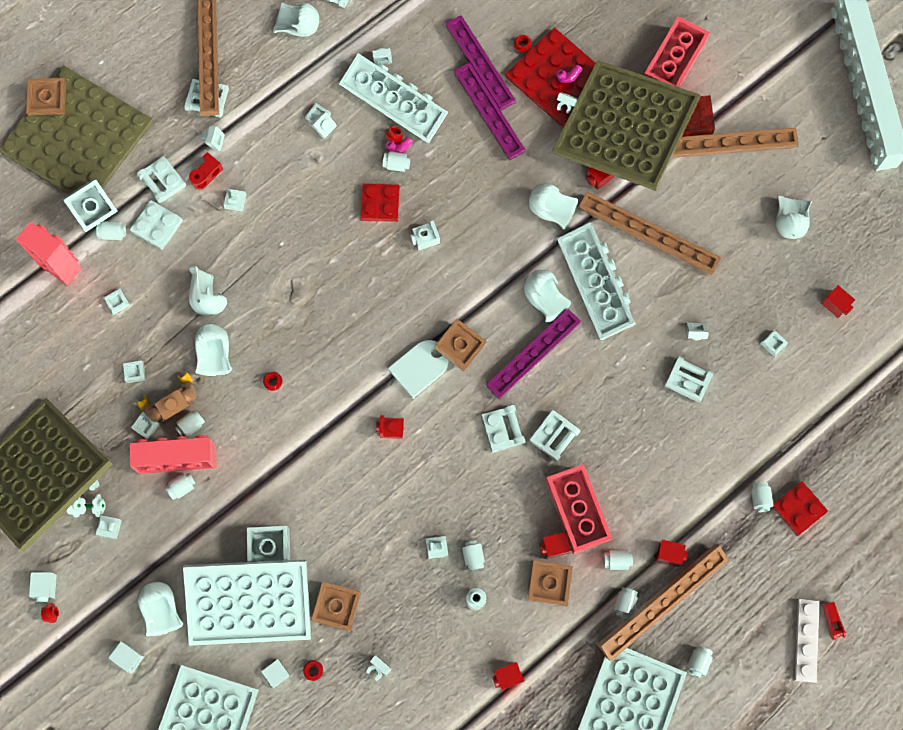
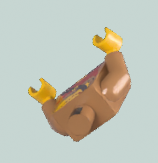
(172, 403)

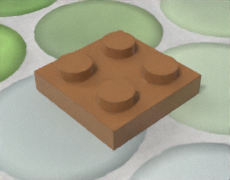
(46, 96)
(460, 344)
(550, 583)
(336, 606)

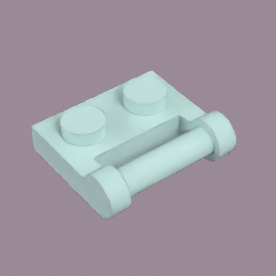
(194, 93)
(166, 175)
(686, 384)
(497, 431)
(548, 433)

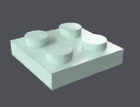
(156, 225)

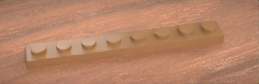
(208, 57)
(737, 142)
(649, 233)
(662, 602)

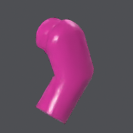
(566, 77)
(400, 148)

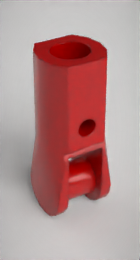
(832, 616)

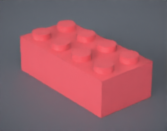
(678, 53)
(49, 252)
(173, 455)
(578, 509)

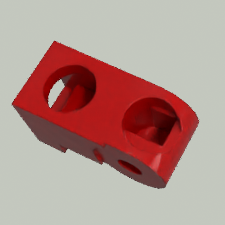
(206, 172)

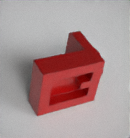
(390, 427)

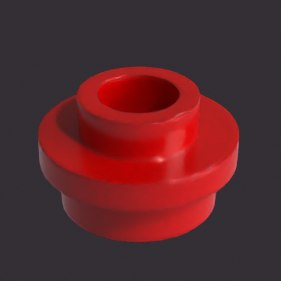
(522, 39)
(394, 134)
(268, 377)
(49, 613)
(306, 670)

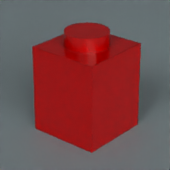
(597, 178)
(839, 302)
(555, 545)
(671, 553)
(507, 676)

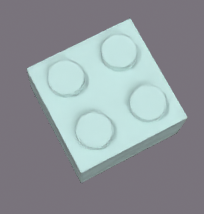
(89, 205)
(268, 543)

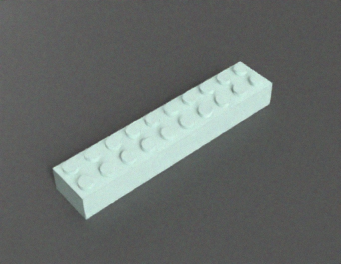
(869, 82)

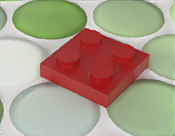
(380, 202)
(800, 508)

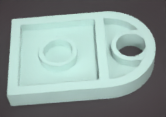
(418, 368)

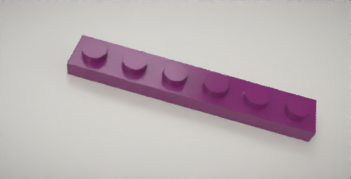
(481, 63)
(489, 111)
(533, 354)

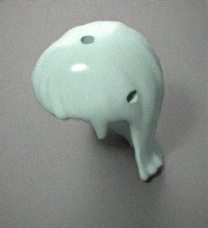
(297, 20)
(552, 205)
(792, 217)
(201, 294)
(544, 295)
(212, 351)
(158, 609)

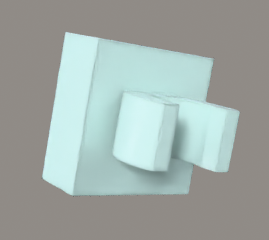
(567, 100)
(213, 138)
(234, 199)
(108, 527)
(437, 547)
(380, 666)

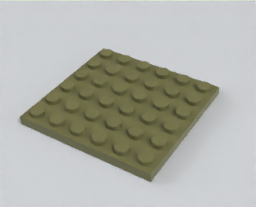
(626, 124)
(81, 144)
(43, 473)

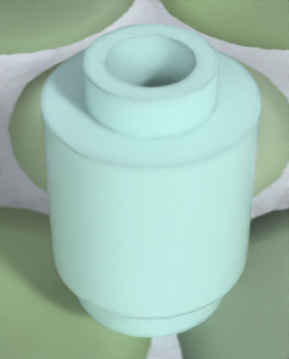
(396, 161)
(111, 230)
(189, 424)
(180, 485)
(762, 496)
(473, 555)
(617, 560)
(625, 603)
(476, 605)
(699, 661)

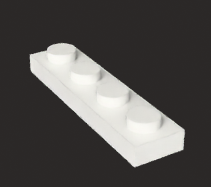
(806, 641)

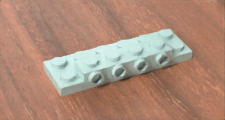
(394, 97)
(597, 281)

